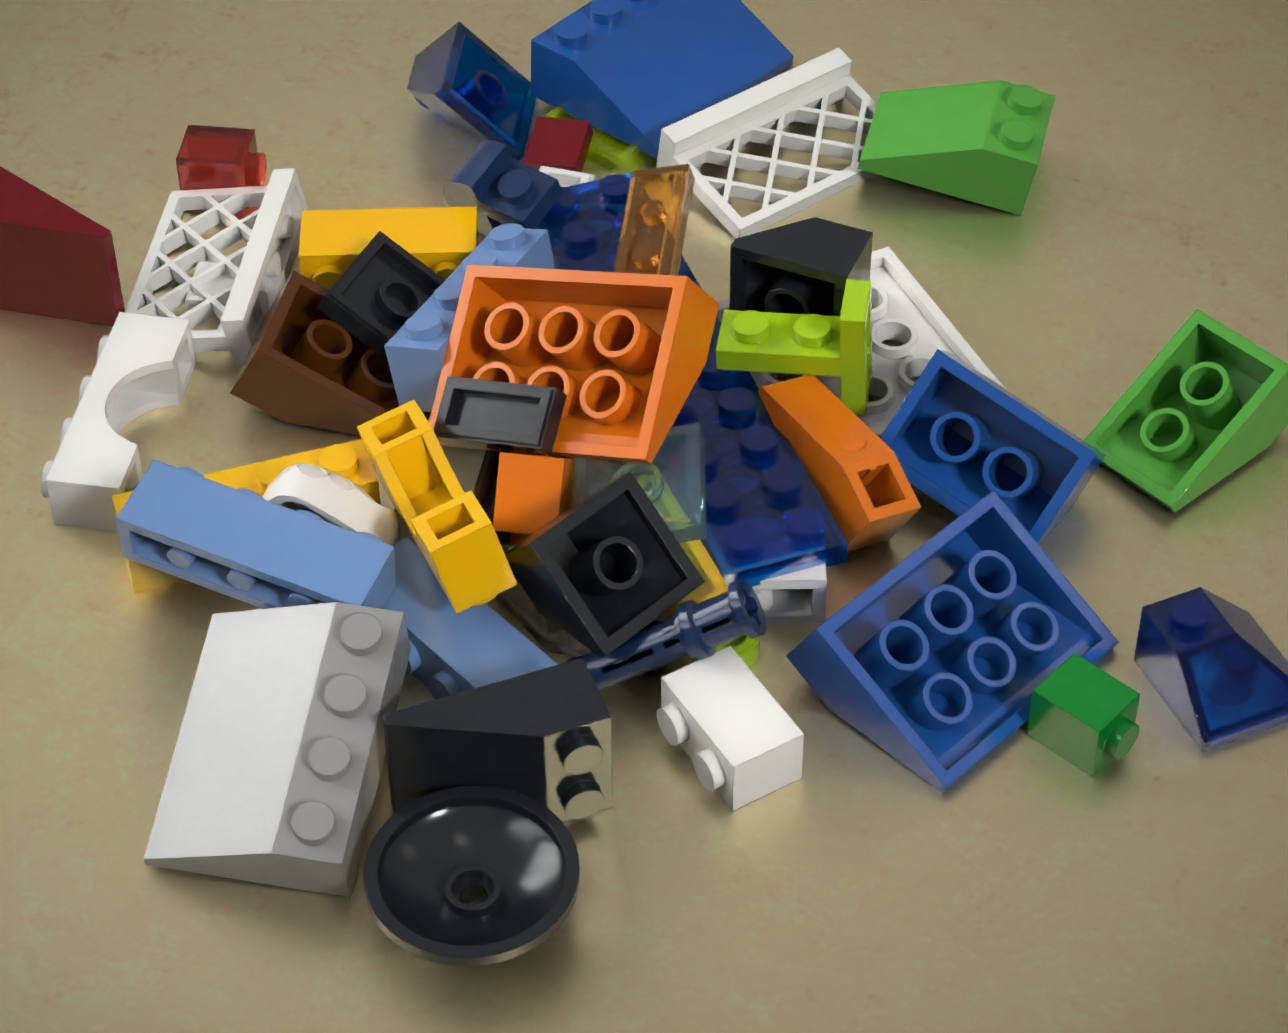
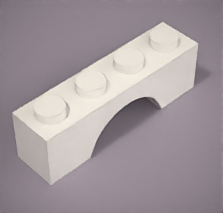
(137, 370)

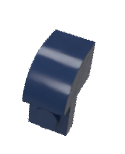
(501, 188)

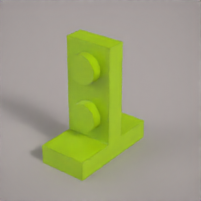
(806, 343)

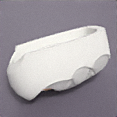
(334, 500)

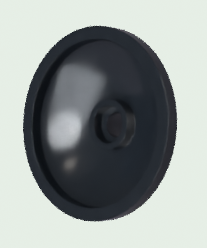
(464, 850)

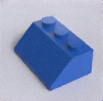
(972, 436)

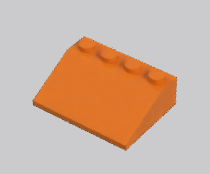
(608, 340)

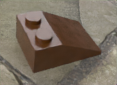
(313, 368)

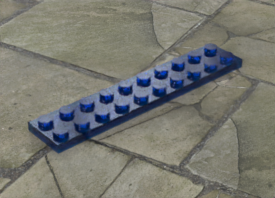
(759, 497)

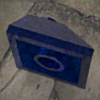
(474, 89)
(1212, 667)

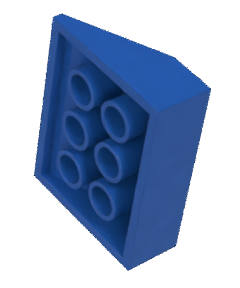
(651, 63)
(951, 644)

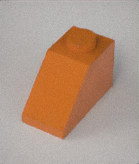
(531, 492)

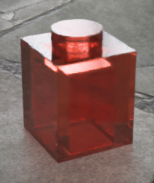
(219, 158)

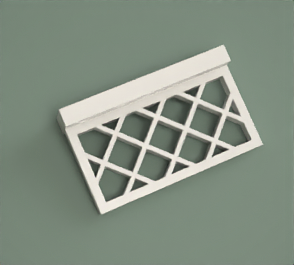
(760, 117)
(263, 264)

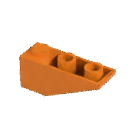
(844, 459)

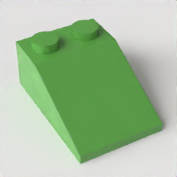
(961, 140)
(1194, 413)

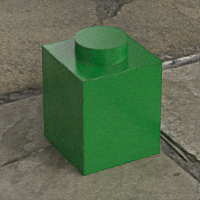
(1084, 715)

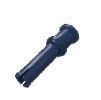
(698, 629)

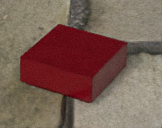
(559, 143)

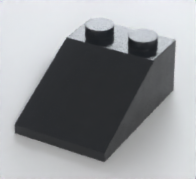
(524, 734)

